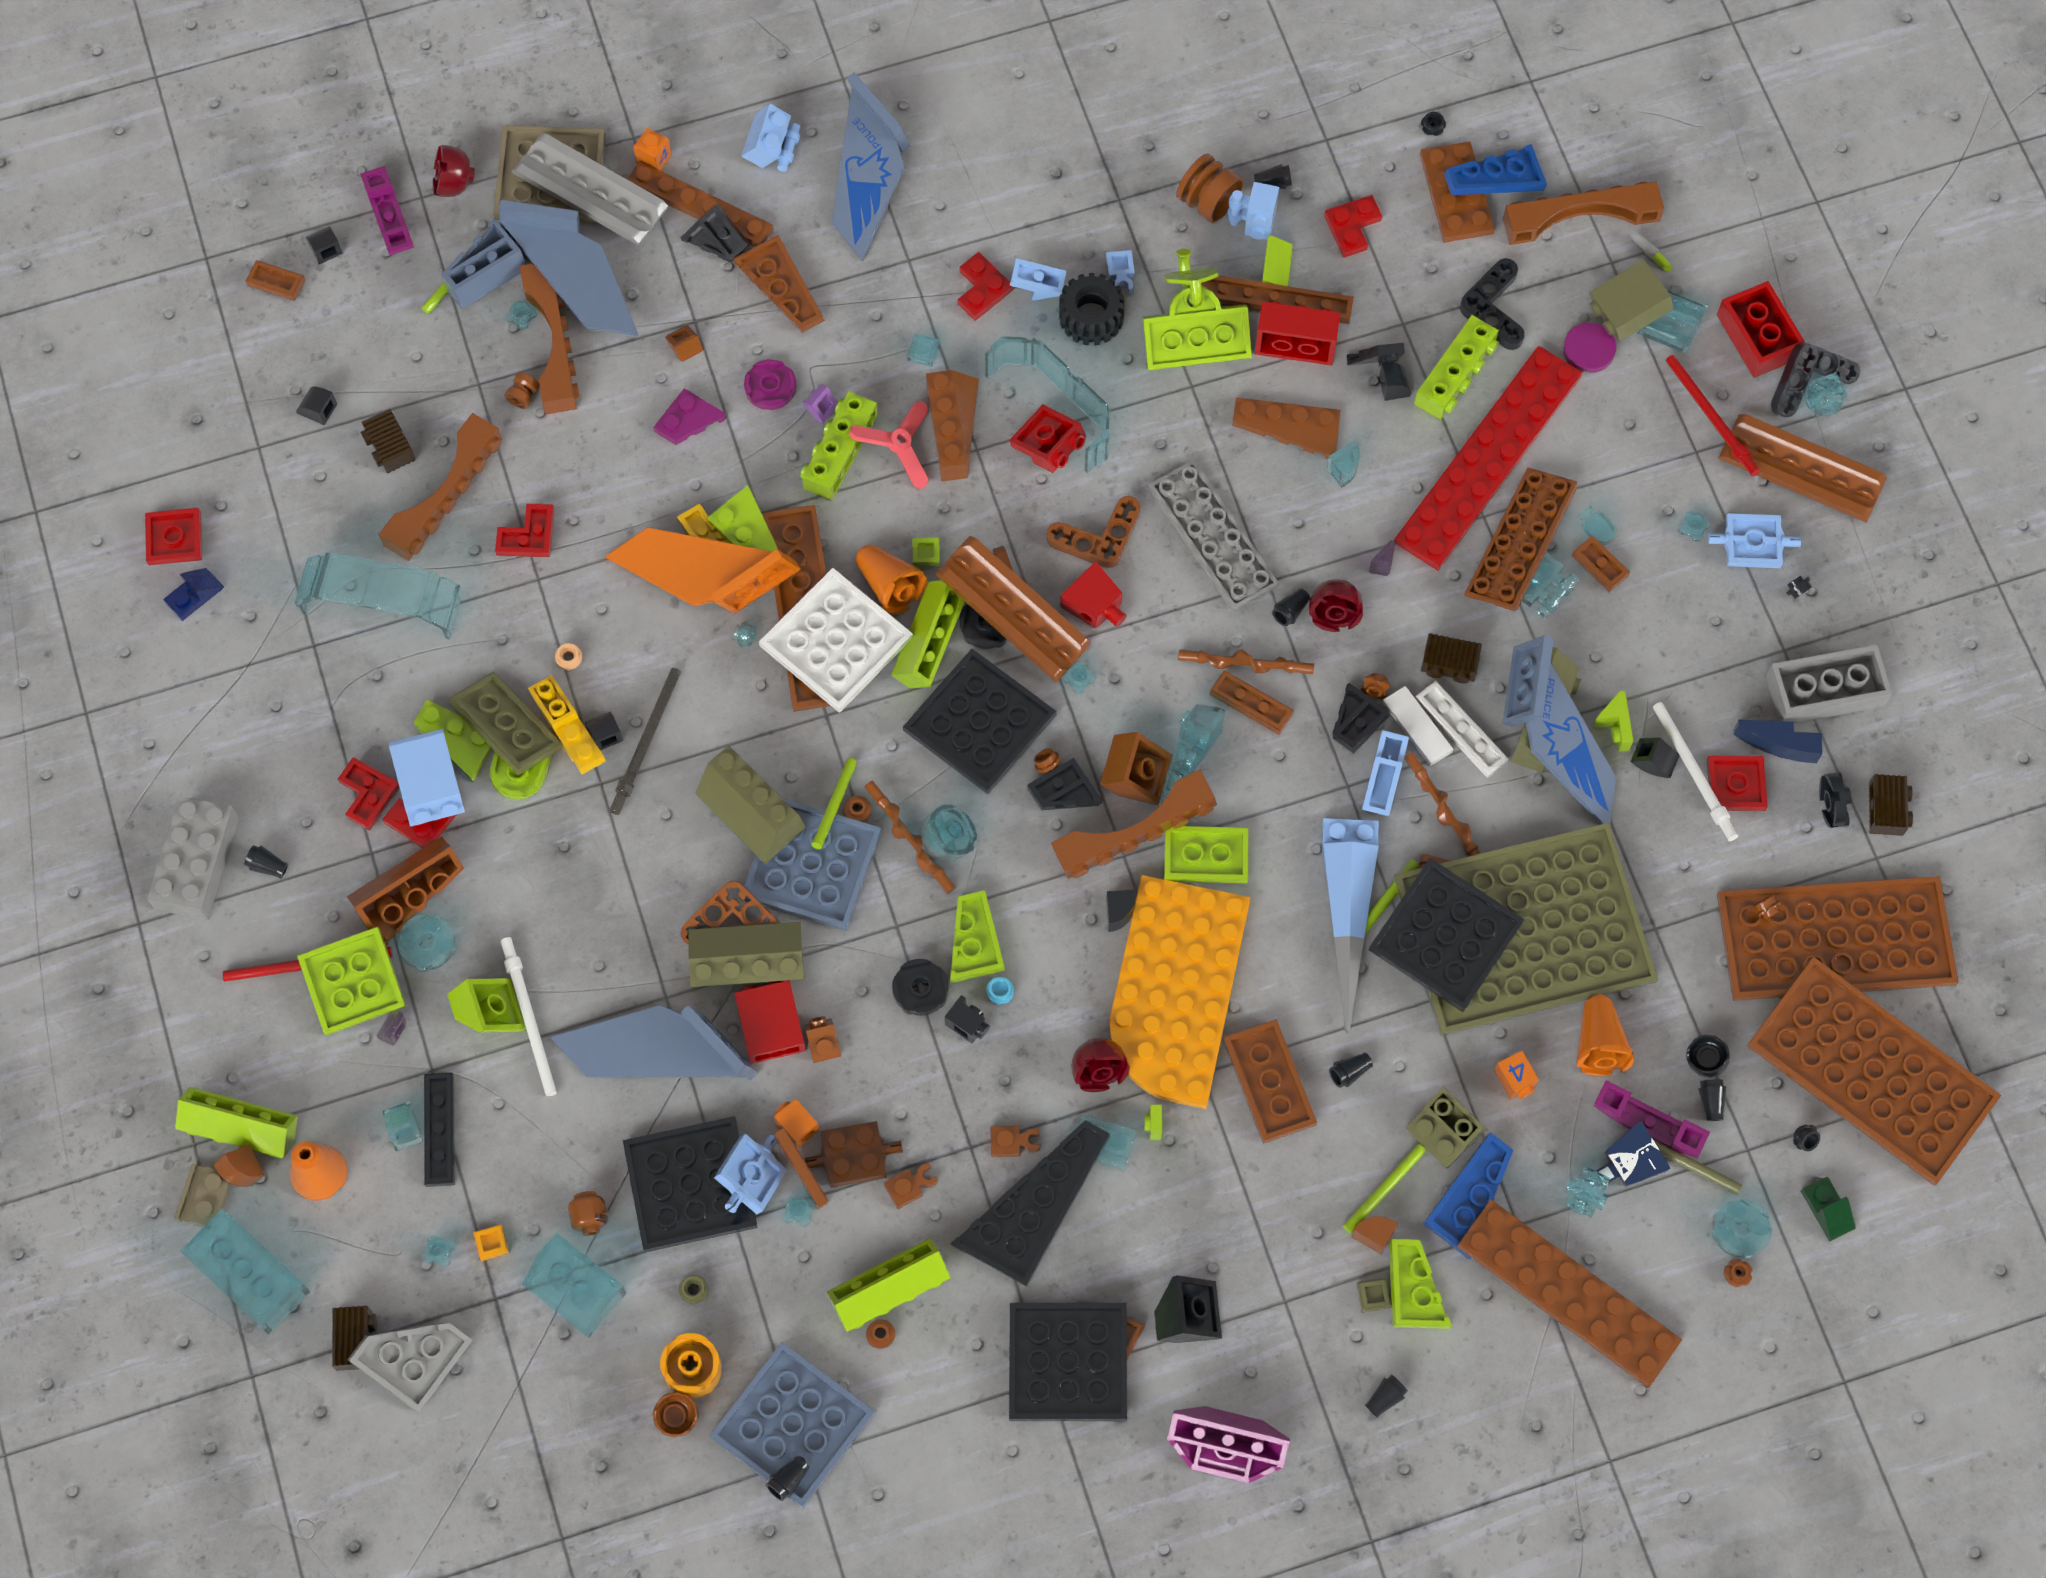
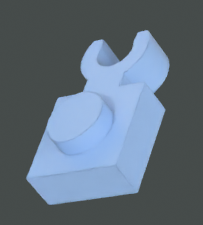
(1121, 268)

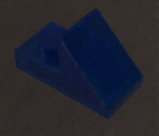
(195, 591)

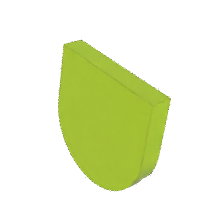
(517, 786)

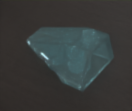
(1196, 736)

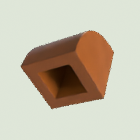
(239, 1167)
(1375, 1232)

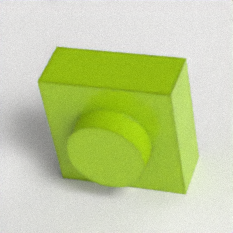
(926, 552)
(1153, 1122)

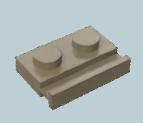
(202, 1196)

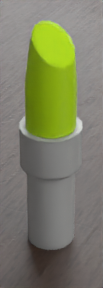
(1652, 252)

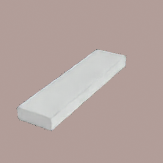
(1461, 729)

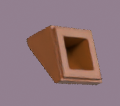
(684, 343)

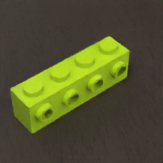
(1456, 368)
(837, 449)
(931, 634)
(236, 1122)
(888, 1285)

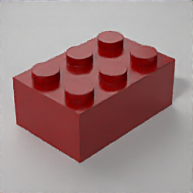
(1759, 328)
(1297, 333)

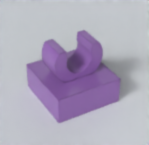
(821, 403)

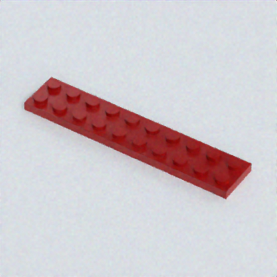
(1487, 458)

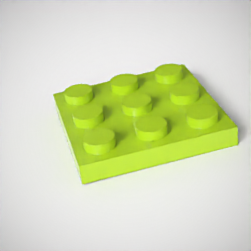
(351, 981)

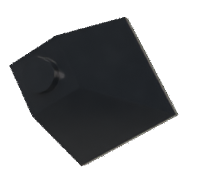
(1188, 1311)

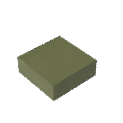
(1374, 1295)

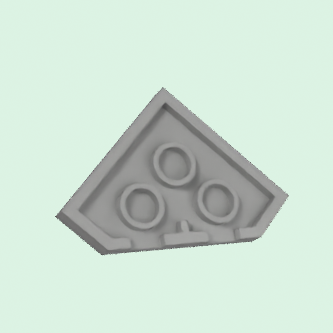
(411, 1360)

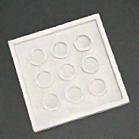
(836, 640)

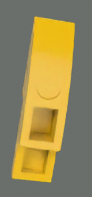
(566, 725)

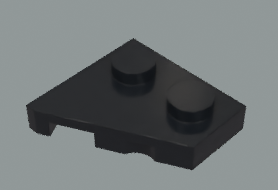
(1064, 788)

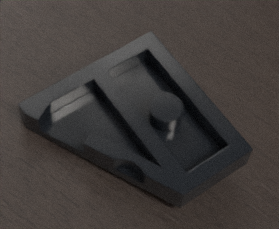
(717, 235)
(1380, 353)
(1357, 719)

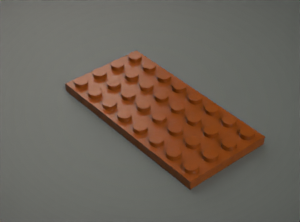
(1864, 931)
(1874, 1071)

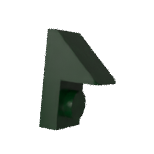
(1829, 1209)

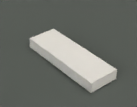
(1417, 726)

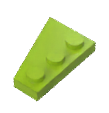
(975, 940)

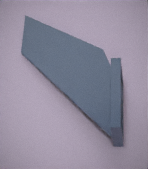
(570, 263)
(654, 1045)

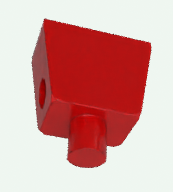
(1094, 598)

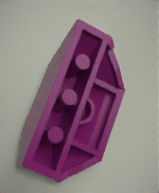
(1227, 1443)

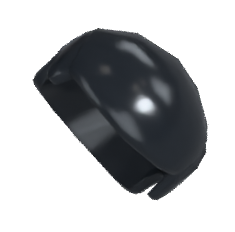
(1708, 1056)

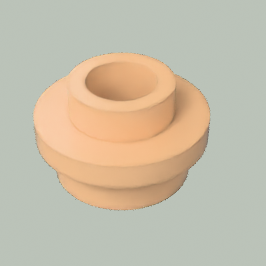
(568, 649)

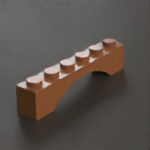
(1631, 203)
(555, 383)
(410, 528)
(1084, 850)

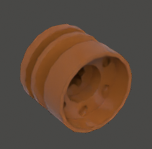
(1209, 187)

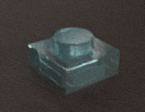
(923, 350)

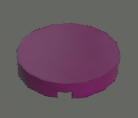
(1589, 347)
(770, 384)

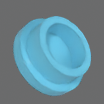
(1000, 990)

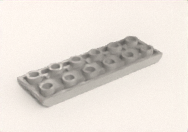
(590, 188)
(1213, 535)

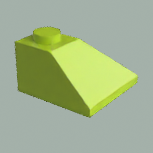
(487, 1005)

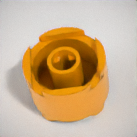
(679, 1354)

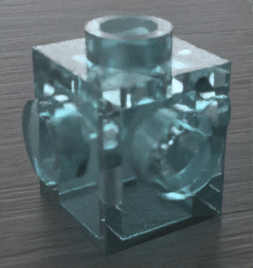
(1825, 395)
(1587, 1192)

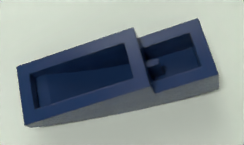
(1780, 739)

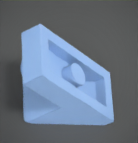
(1041, 279)

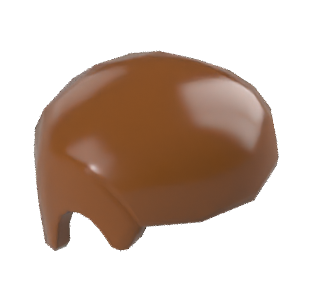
(675, 1414)

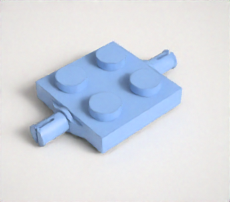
(1754, 540)
(751, 1173)

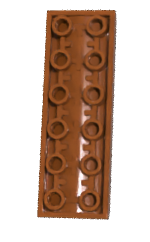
(1807, 468)
(1521, 539)
(1013, 608)

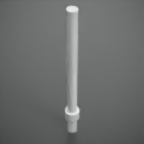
(1719, 813)
(513, 967)

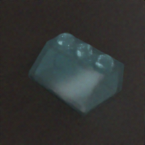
(573, 1285)

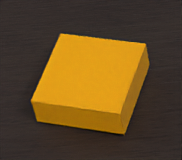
(491, 1242)

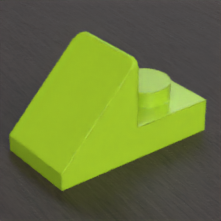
(1617, 716)

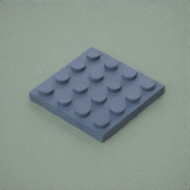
(812, 881)
(789, 1414)

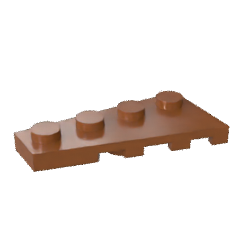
(778, 278)
(1300, 425)

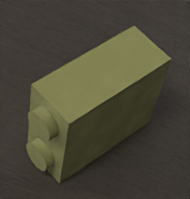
(1630, 301)

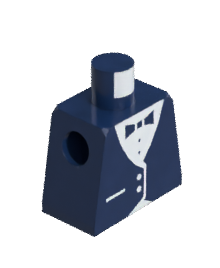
(1634, 1157)

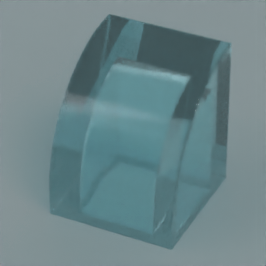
(1344, 464)
(402, 1126)

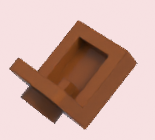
(822, 1039)

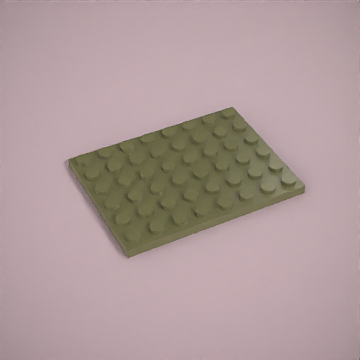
(1576, 931)

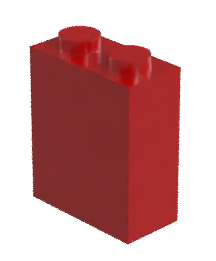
(769, 1021)

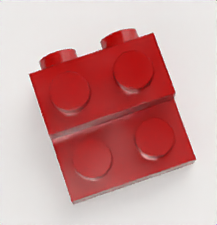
(1049, 438)

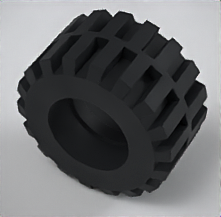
(1091, 327)

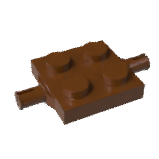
(853, 1154)

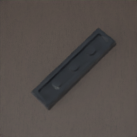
(439, 1130)

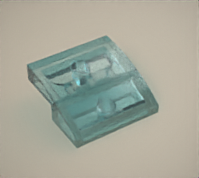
(1678, 326)

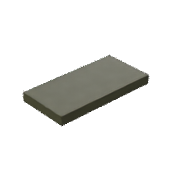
(505, 723)

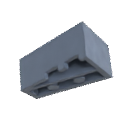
(484, 266)

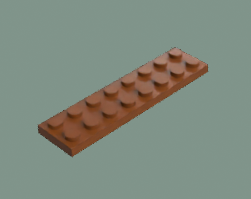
(798, 537)
(1569, 1293)

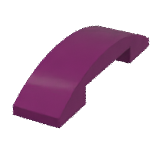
(387, 210)
(1628, 1111)

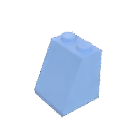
(426, 777)

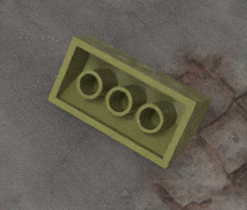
(1567, 673)
(748, 805)
(746, 954)

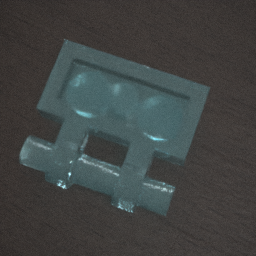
(1548, 574)

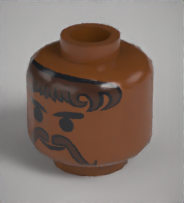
(587, 1213)

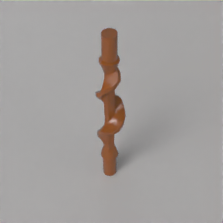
(1241, 657)
(1443, 812)
(900, 831)

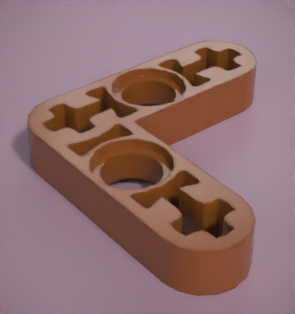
(1099, 544)
(727, 907)

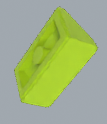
(1277, 261)

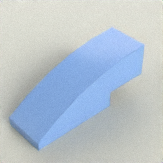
(1385, 773)

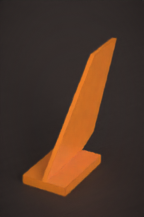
(702, 568)

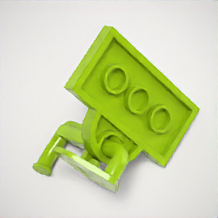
(1195, 331)

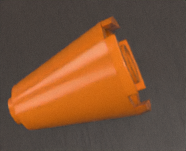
(891, 578)
(1602, 1039)
(317, 1170)

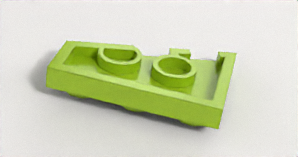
(742, 522)
(464, 744)
(1412, 1288)

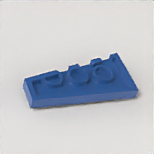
(1502, 174)
(1470, 1191)

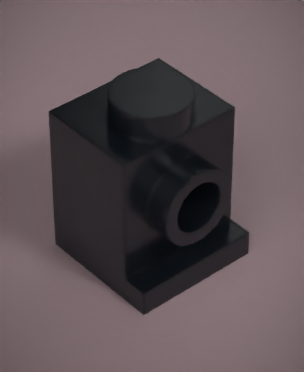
(966, 1020)

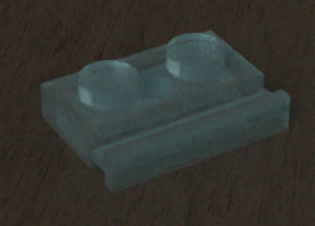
(1119, 1144)

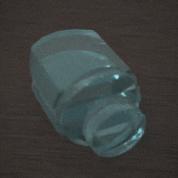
(1598, 525)

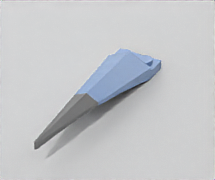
(1349, 865)

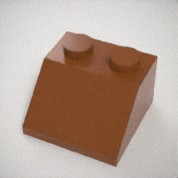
(1136, 768)

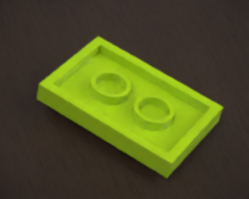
(1206, 854)

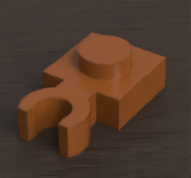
(1007, 1141)
(906, 1188)

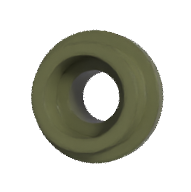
(693, 1280)

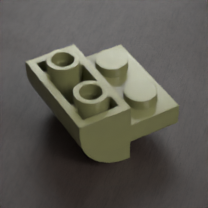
(1445, 1128)

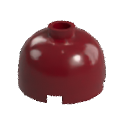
(452, 172)
(1336, 605)
(1099, 1064)

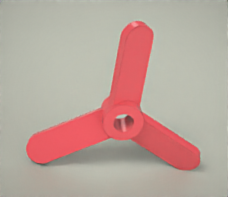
(903, 450)

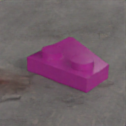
(687, 417)

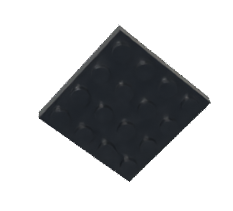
(979, 721)
(1446, 935)
(676, 1185)
(1068, 1362)

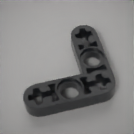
(1485, 300)
(1810, 364)

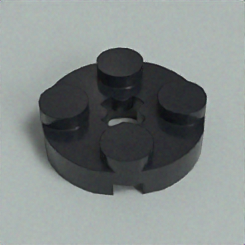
(977, 634)
(1836, 800)
(920, 1003)

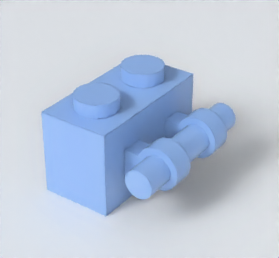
(766, 138)
(1256, 210)

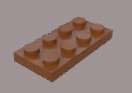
(1457, 215)
(1270, 1081)

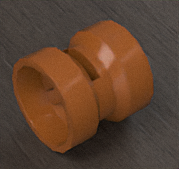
(522, 389)

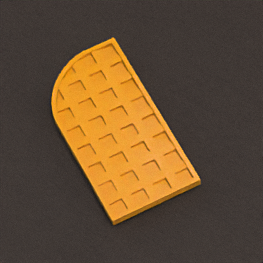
(1177, 986)

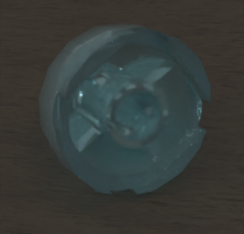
(948, 833)

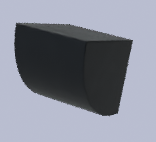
(324, 245)
(1393, 381)
(317, 405)
(604, 731)
(1655, 757)
(1119, 908)

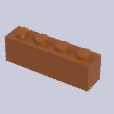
(952, 415)
(405, 888)

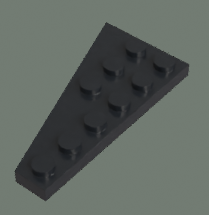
(1028, 1216)

